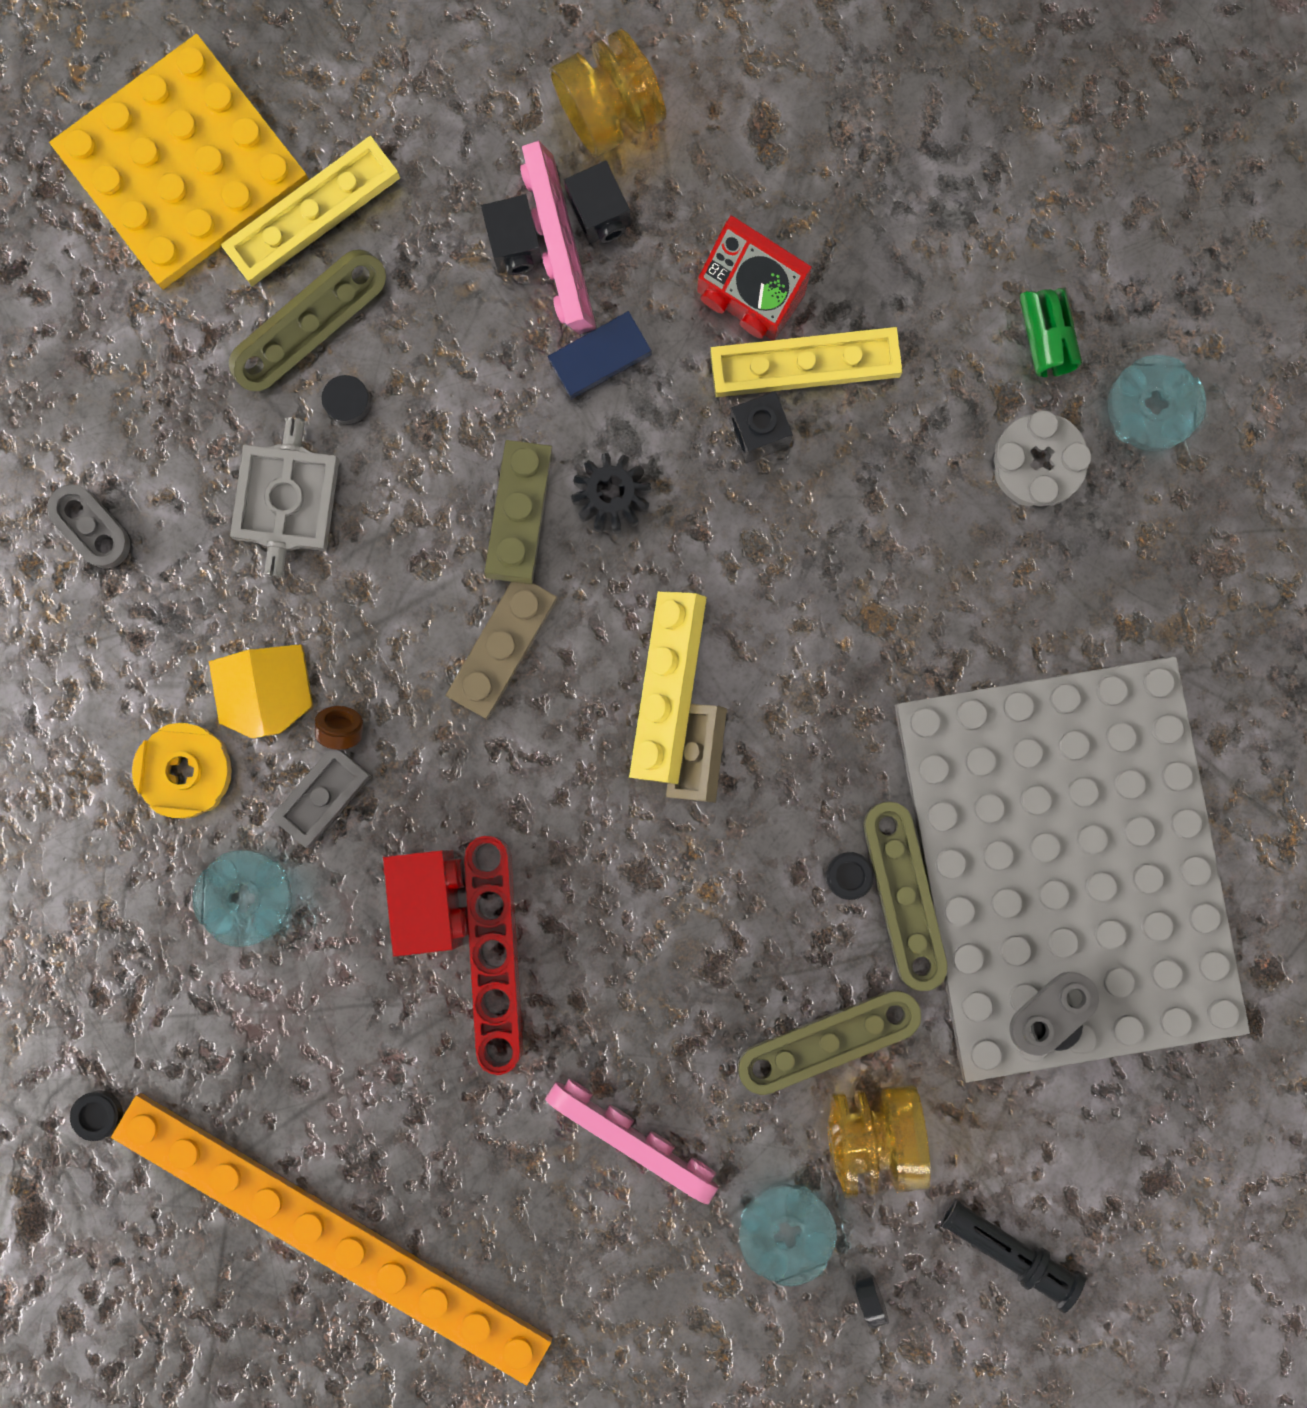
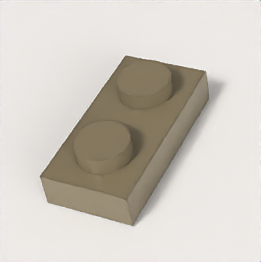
(701, 755)

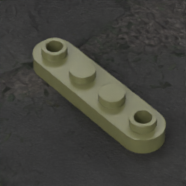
(307, 320)
(905, 896)
(829, 1042)

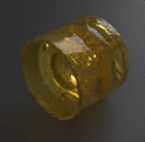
(614, 90)
(879, 1141)

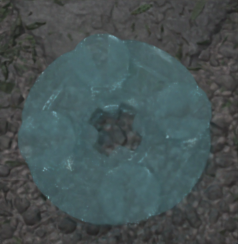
(1175, 385)
(222, 917)
(774, 1259)

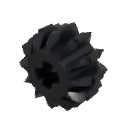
(603, 479)

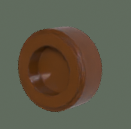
(338, 727)

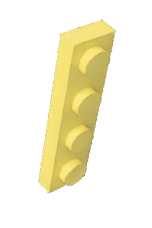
(311, 211)
(806, 362)
(668, 687)

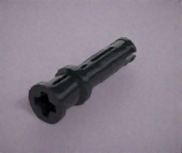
(1036, 1264)

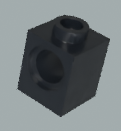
(598, 203)
(512, 235)
(760, 427)

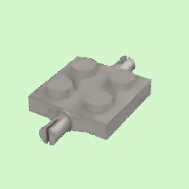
(284, 497)

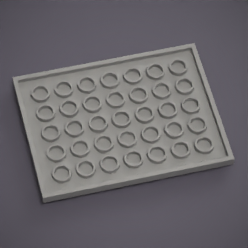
(1078, 841)

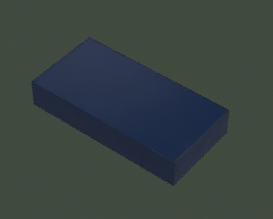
(599, 355)

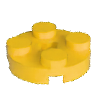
(166, 748)

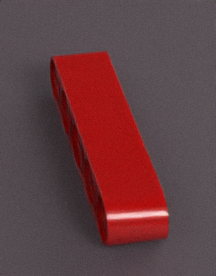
(487, 977)

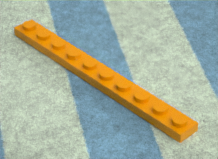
(332, 1238)

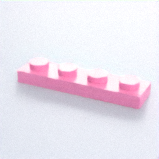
(553, 222)

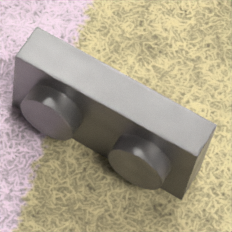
(320, 797)

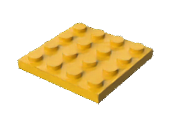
(179, 161)

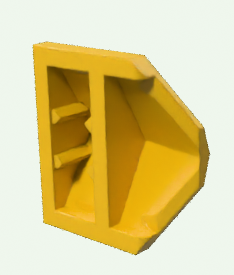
(261, 689)

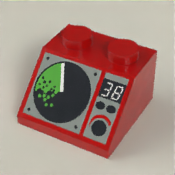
(753, 280)

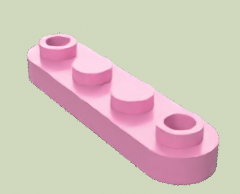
(650, 1151)

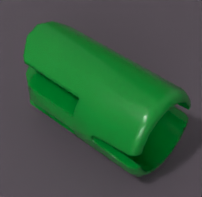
(1050, 331)

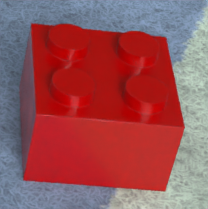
(425, 902)

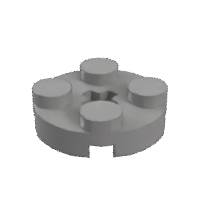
(1041, 432)

